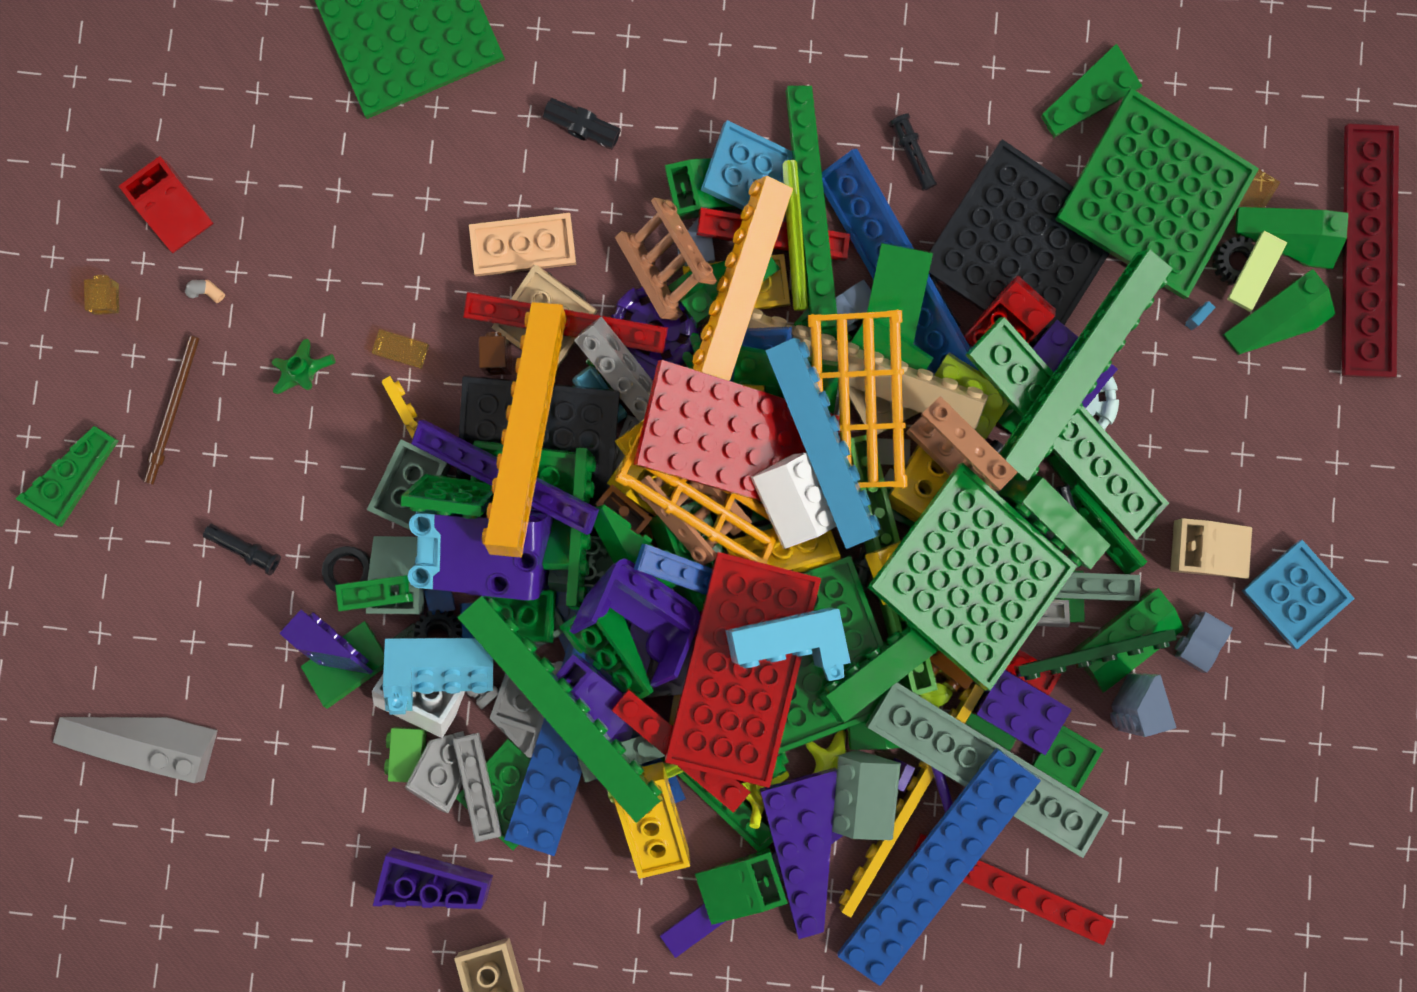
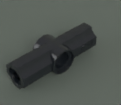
(581, 123)

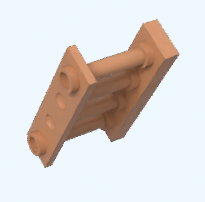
(644, 263)
(953, 441)
(700, 549)

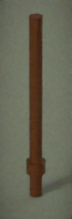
(156, 457)

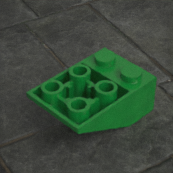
(685, 186)
(741, 887)

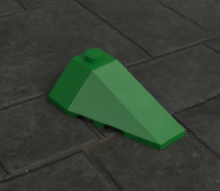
(619, 538)

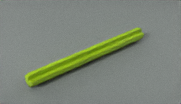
(795, 238)

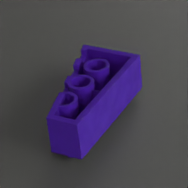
(428, 882)

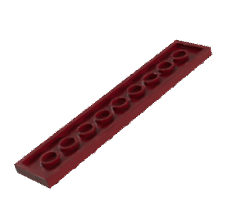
(1370, 251)

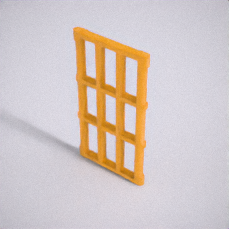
(869, 373)
(723, 512)

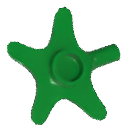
(299, 368)

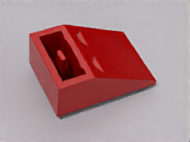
(166, 204)
(1020, 306)

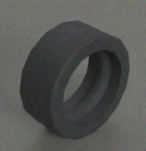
(336, 554)

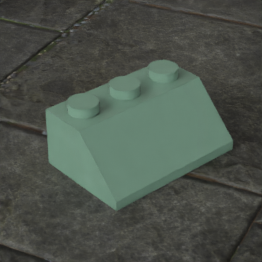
(865, 796)

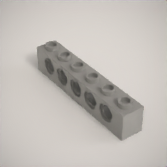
(616, 365)

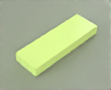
(1257, 271)

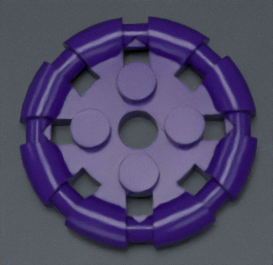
(647, 314)

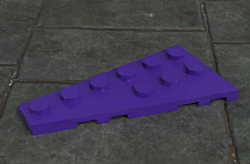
(801, 832)

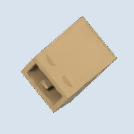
(1211, 548)

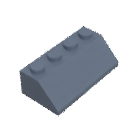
(1142, 706)

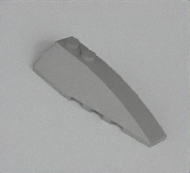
(148, 744)

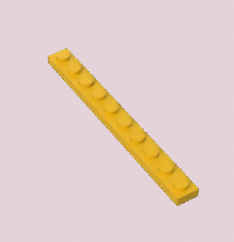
(904, 808)

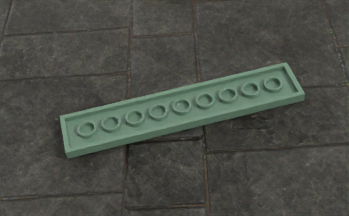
(962, 751)

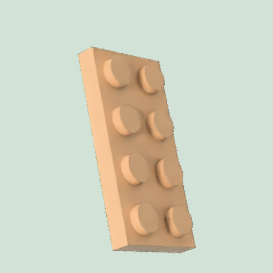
(522, 243)

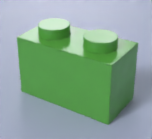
(406, 748)

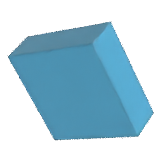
(1199, 315)

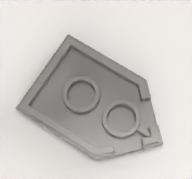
(437, 774)

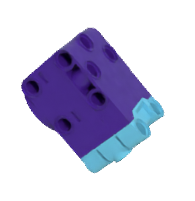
(457, 561)

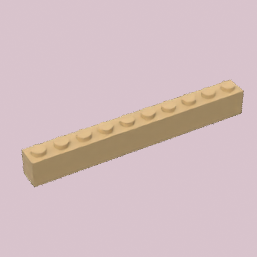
(918, 386)

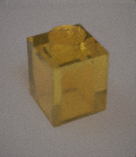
(101, 295)

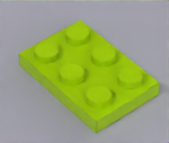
(970, 377)

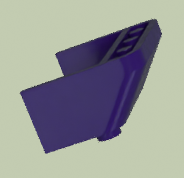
(650, 606)

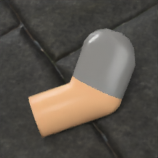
(206, 287)

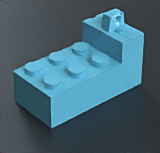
(801, 634)
(433, 666)

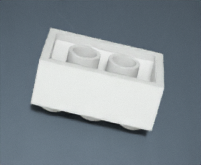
(794, 500)
(430, 711)

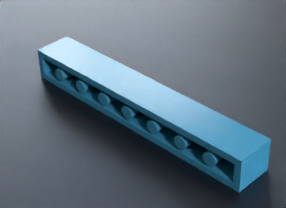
(823, 443)

